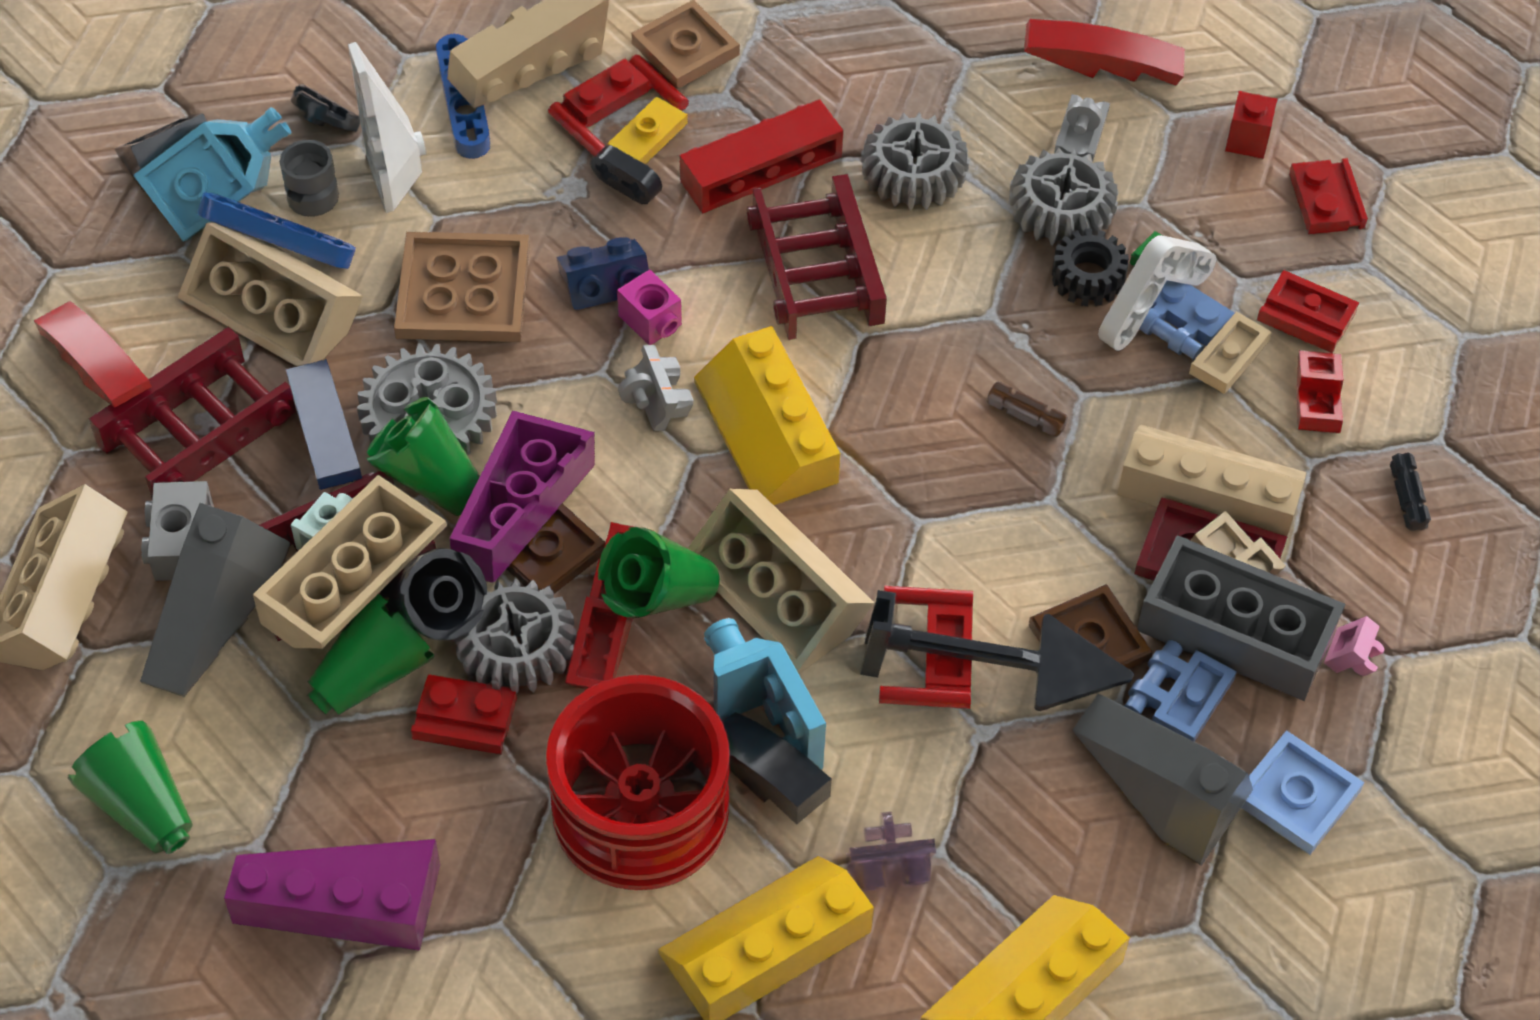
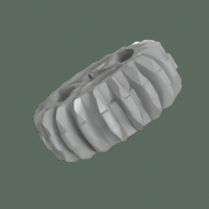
(890, 156)
(1039, 191)
(532, 617)

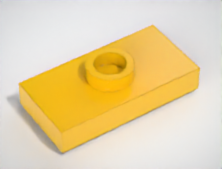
(650, 130)

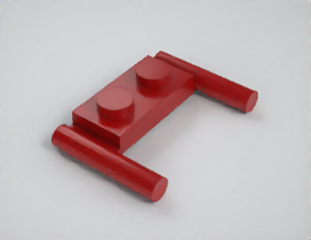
(608, 93)
(945, 676)

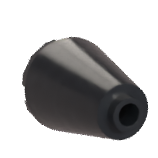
(438, 594)

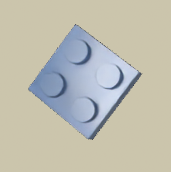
(1300, 792)

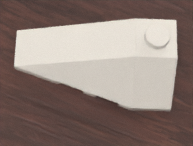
(386, 132)

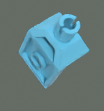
(215, 159)
(764, 675)

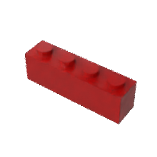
(761, 155)

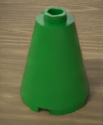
(425, 456)
(653, 574)
(367, 658)
(134, 787)

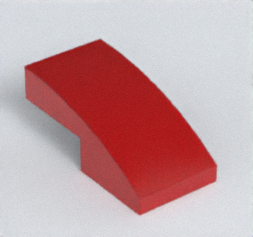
(1319, 391)

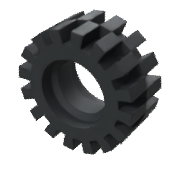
(1094, 250)

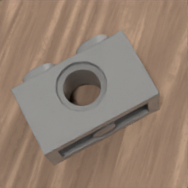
(168, 511)

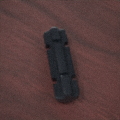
(1410, 491)

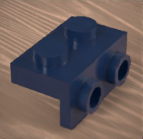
(599, 272)

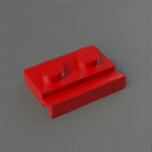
(1327, 196)
(1308, 311)
(464, 714)

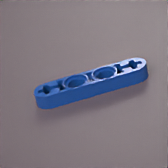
(455, 99)
(276, 230)

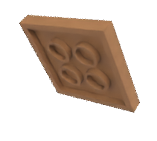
(462, 287)

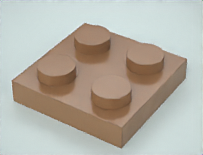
(685, 44)

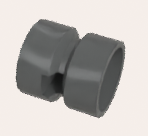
(309, 177)

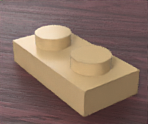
(1230, 352)

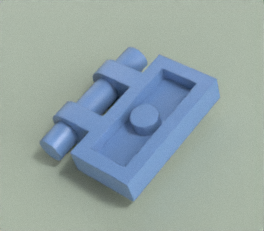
(1191, 312)
(1192, 697)

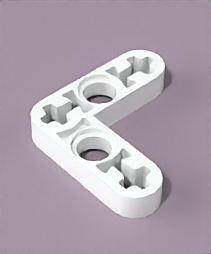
(1160, 261)

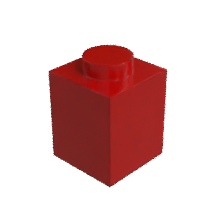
(1251, 124)

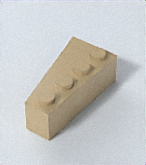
(527, 48)

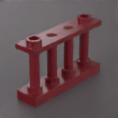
(848, 234)
(175, 385)

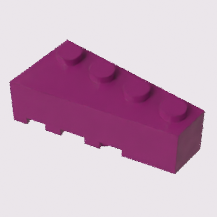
(521, 488)
(339, 892)

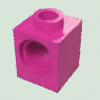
(649, 307)

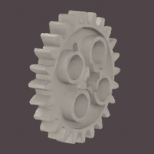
(434, 375)

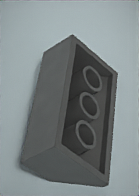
(1240, 617)

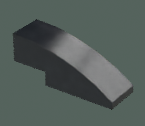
(775, 768)

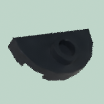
(321, 109)

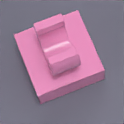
(1352, 647)

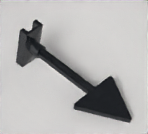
(1064, 664)

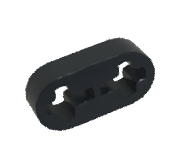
(626, 174)

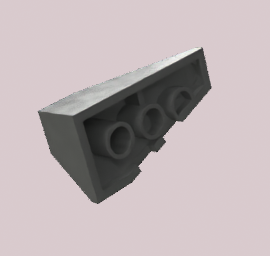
(210, 595)
(1171, 780)

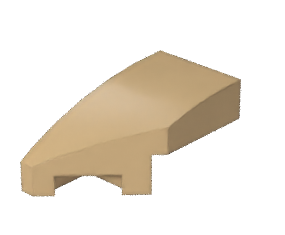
(1229, 539)

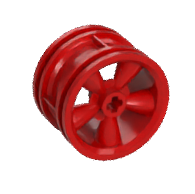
(641, 845)

